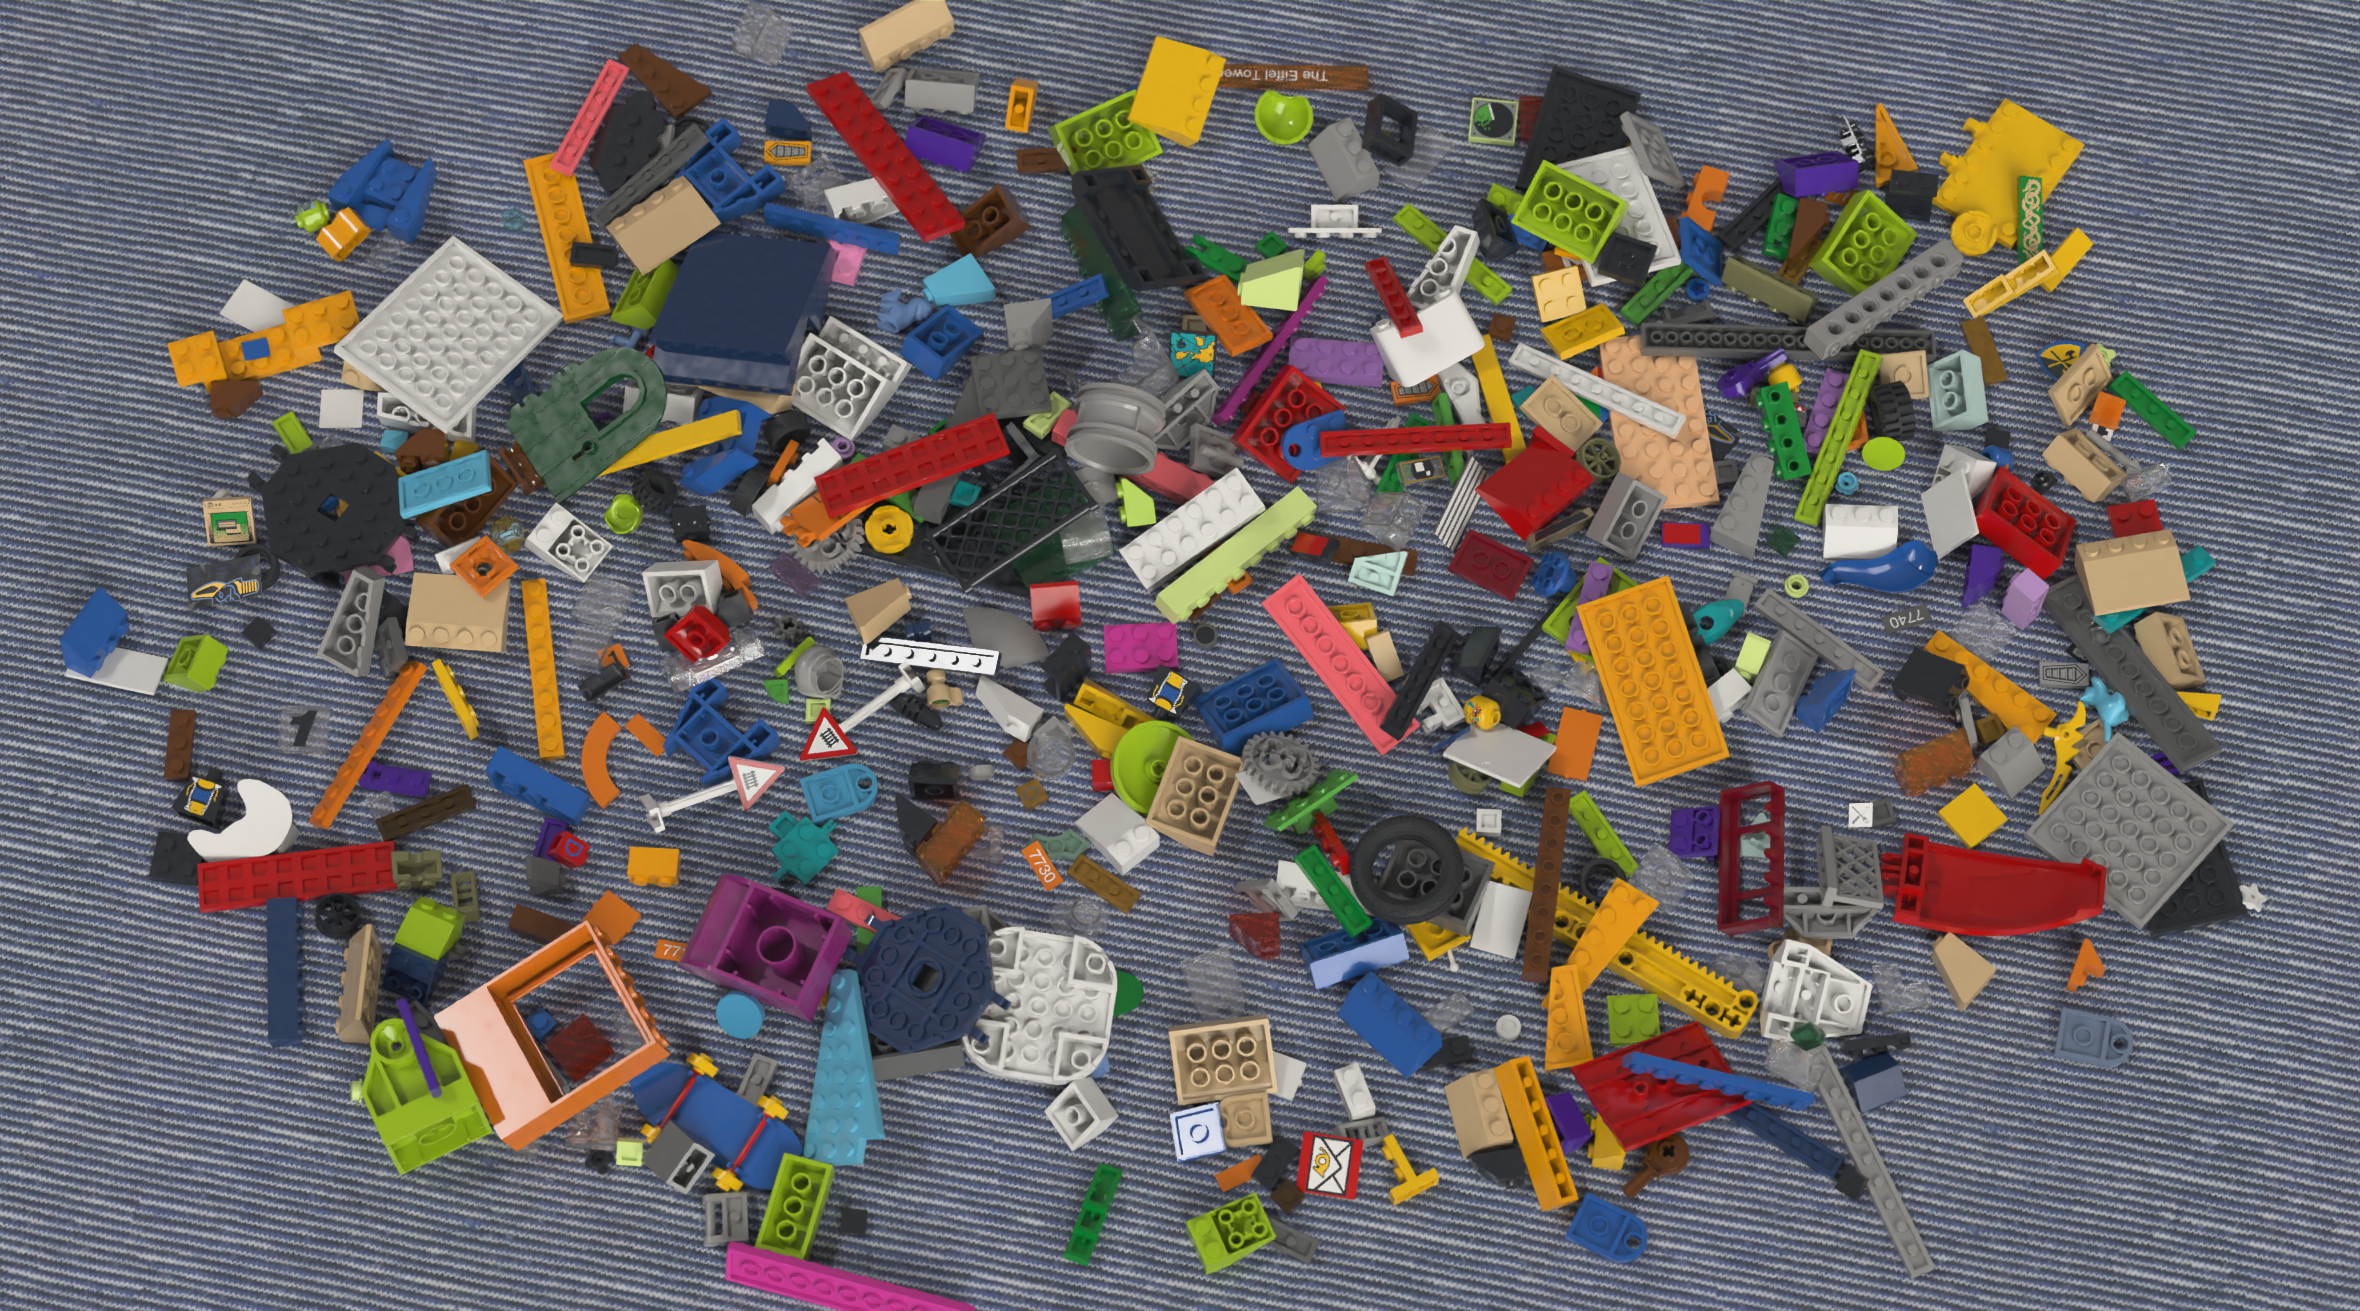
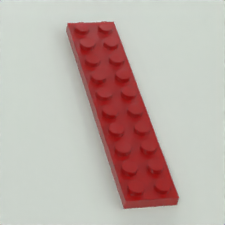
(885, 156)

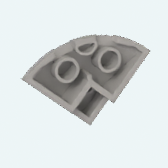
(1004, 633)

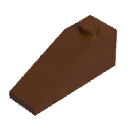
(1807, 229)

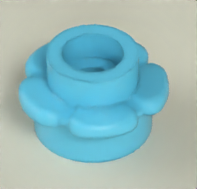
(1849, 478)

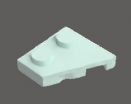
(1379, 571)

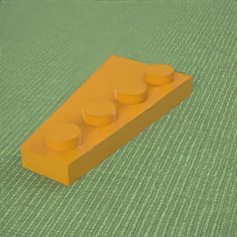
(1567, 1026)

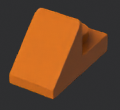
(2086, 963)

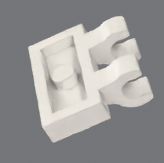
(1444, 705)

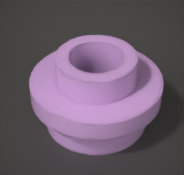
(846, 453)

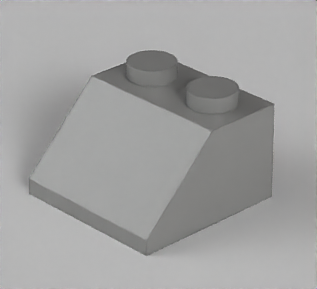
(2011, 763)

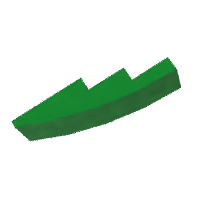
(1093, 1214)

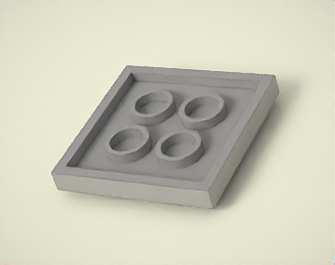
(1652, 150)

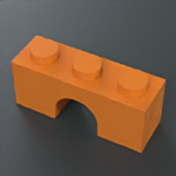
(1709, 187)

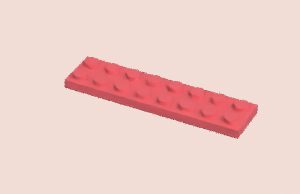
(1335, 659)

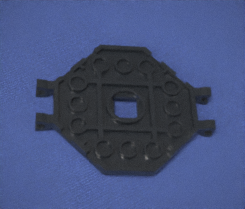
(362, 531)

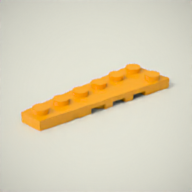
(1995, 691)
(1608, 931)

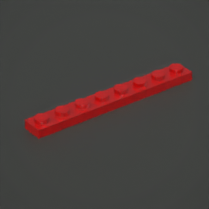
(1415, 439)

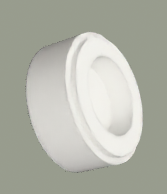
(1508, 1027)

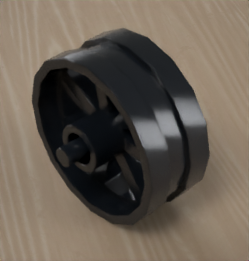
(337, 917)

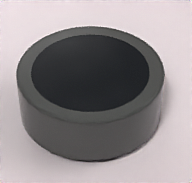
(1205, 636)

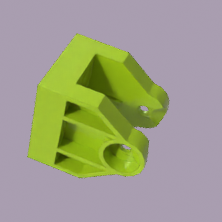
(402, 1107)

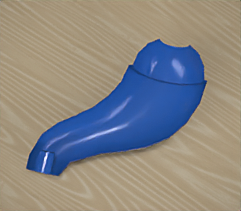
(1893, 573)

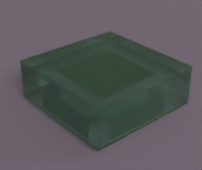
(1783, 541)

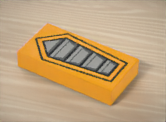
(787, 153)

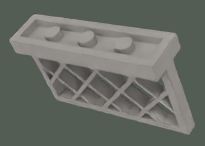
(1830, 868)

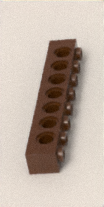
(1546, 885)

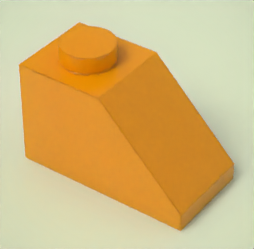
(1021, 104)

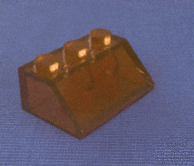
(1934, 763)
(951, 841)

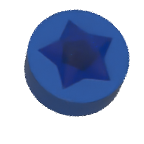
(1697, 290)

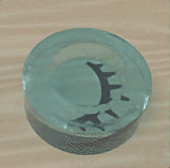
(514, 220)

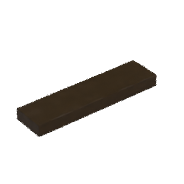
(425, 813)

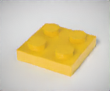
(1558, 293)

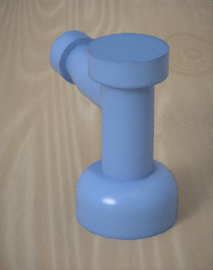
(633, 341)

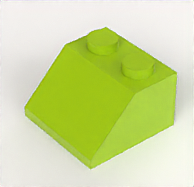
(196, 663)
(430, 928)

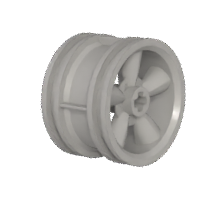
(1115, 428)

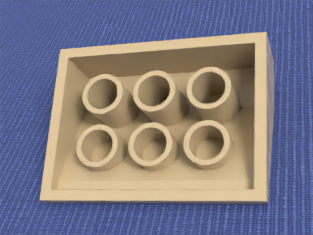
(662, 225)
(2131, 572)
(452, 616)
(1196, 795)
(360, 987)
(1222, 1059)

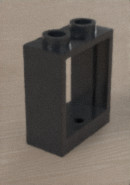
(1383, 145)
(1011, 431)

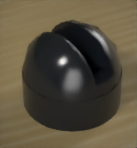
(1721, 669)

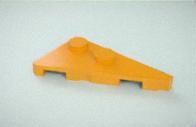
(1889, 149)

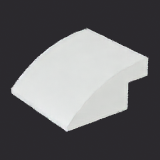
(846, 378)

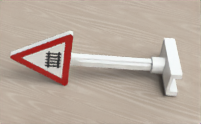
(830, 738)
(749, 778)

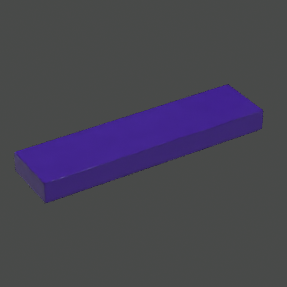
(419, 1048)

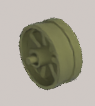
(1596, 461)
(1464, 778)

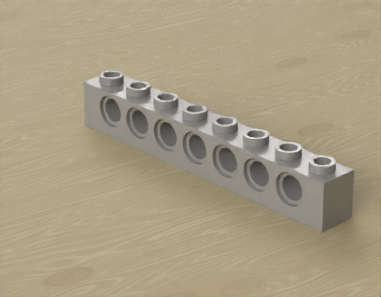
(1883, 299)

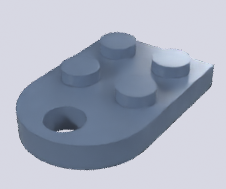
(2090, 1038)

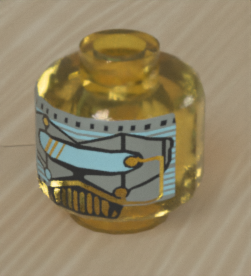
(508, 534)

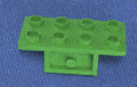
(1317, 799)

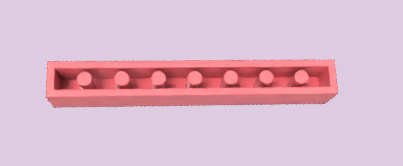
(1166, 478)

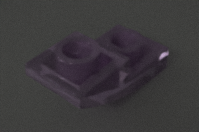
(795, 574)

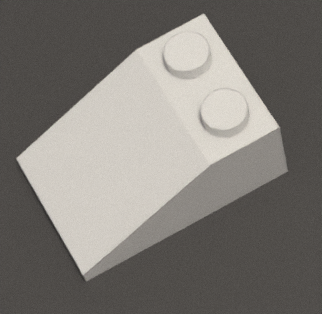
(1118, 833)

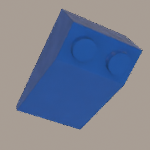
(940, 342)
(1825, 698)

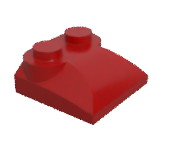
(698, 634)

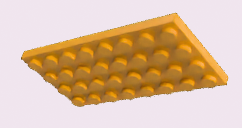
(1653, 681)

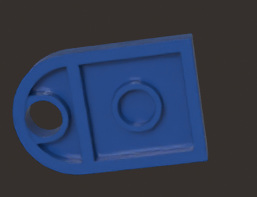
(1307, 438)
(1605, 1229)

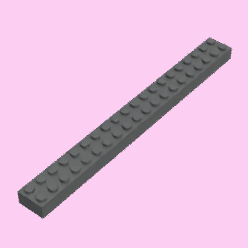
(1759, 341)

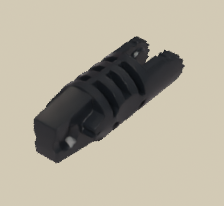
(916, 711)

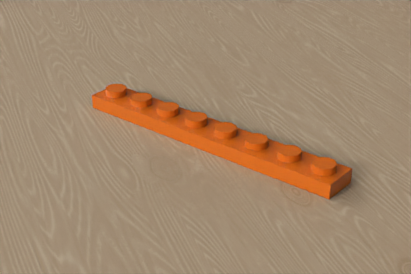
(367, 745)

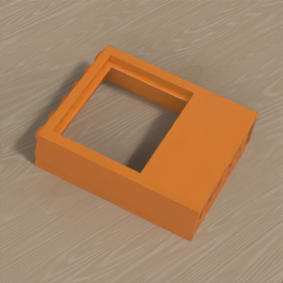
(505, 1057)

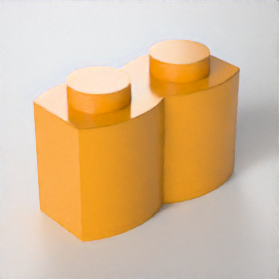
(343, 234)

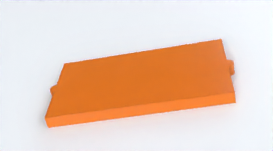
(1575, 744)

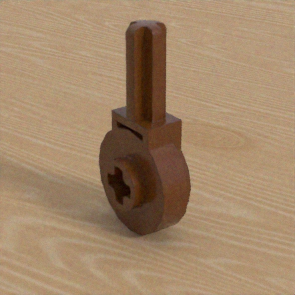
(1657, 1165)

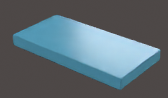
(444, 484)

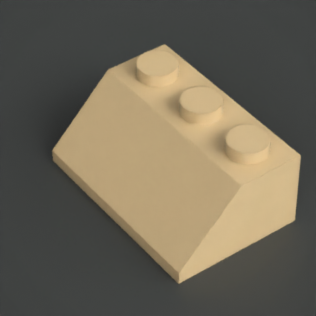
(2084, 465)
(2170, 649)
(1479, 1113)

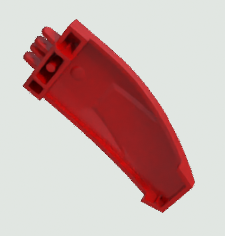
(1986, 891)

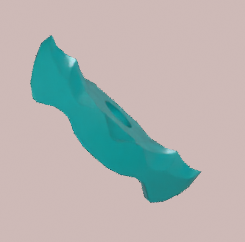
(1724, 615)

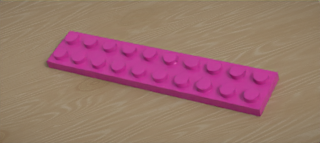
(825, 1284)

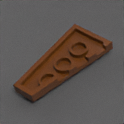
(667, 84)

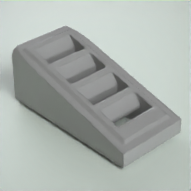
(1347, 1128)

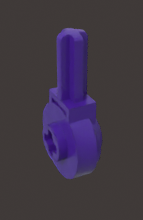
(1741, 378)

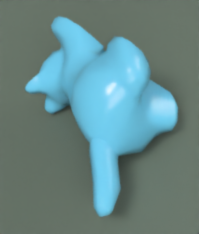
(2110, 708)

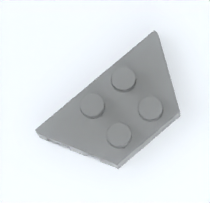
(1268, 897)

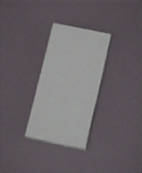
(1779, 683)

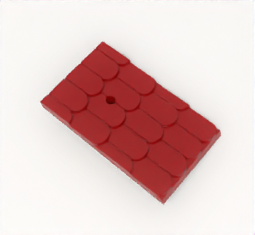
(1650, 1108)

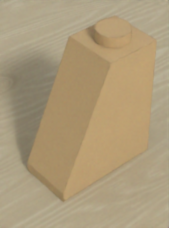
(878, 608)
(1961, 969)

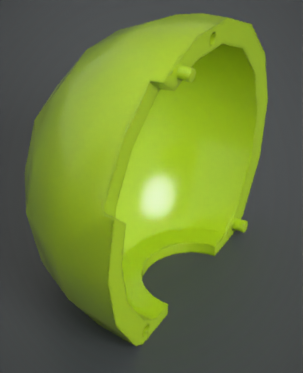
(1283, 118)

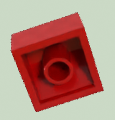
(1055, 605)

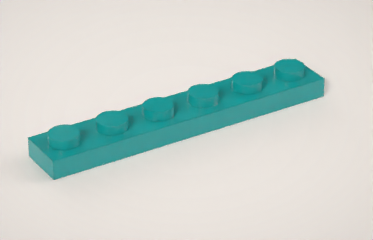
(2193, 563)

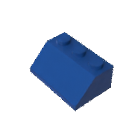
(94, 633)

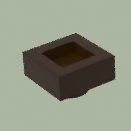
(1287, 1197)

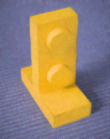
(1404, 1173)

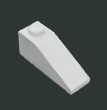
(1010, 710)

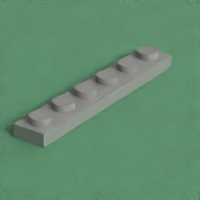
(1818, 639)

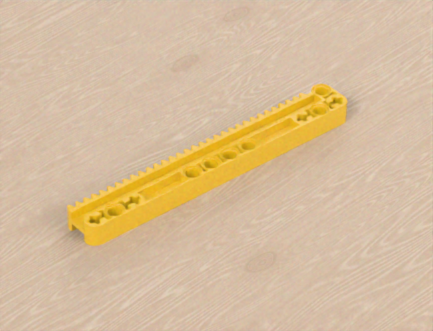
(1650, 965)

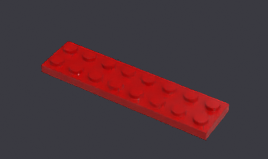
(911, 465)
(296, 874)

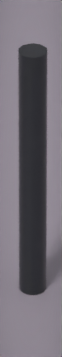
(1524, 644)

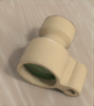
(939, 694)

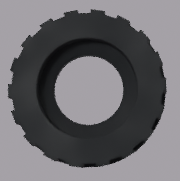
(749, 489)

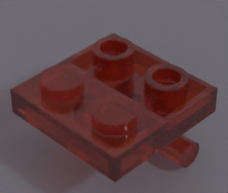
(579, 1048)

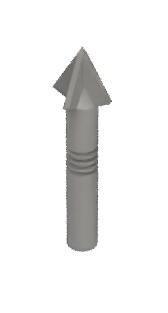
(2132, 465)

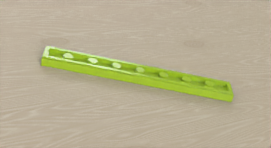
(1838, 438)

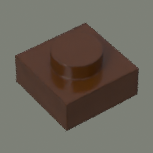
(1501, 327)
(1017, 754)

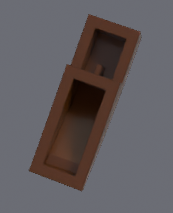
(537, 925)

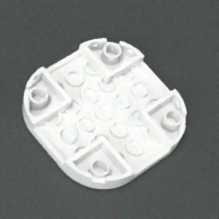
(1058, 1010)

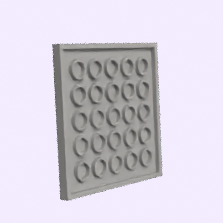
(2135, 824)

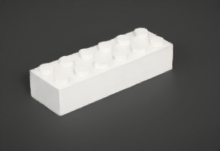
(1192, 530)

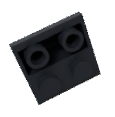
(1515, 696)

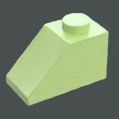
(1752, 657)

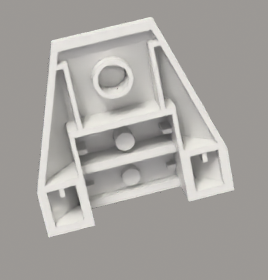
(1814, 988)

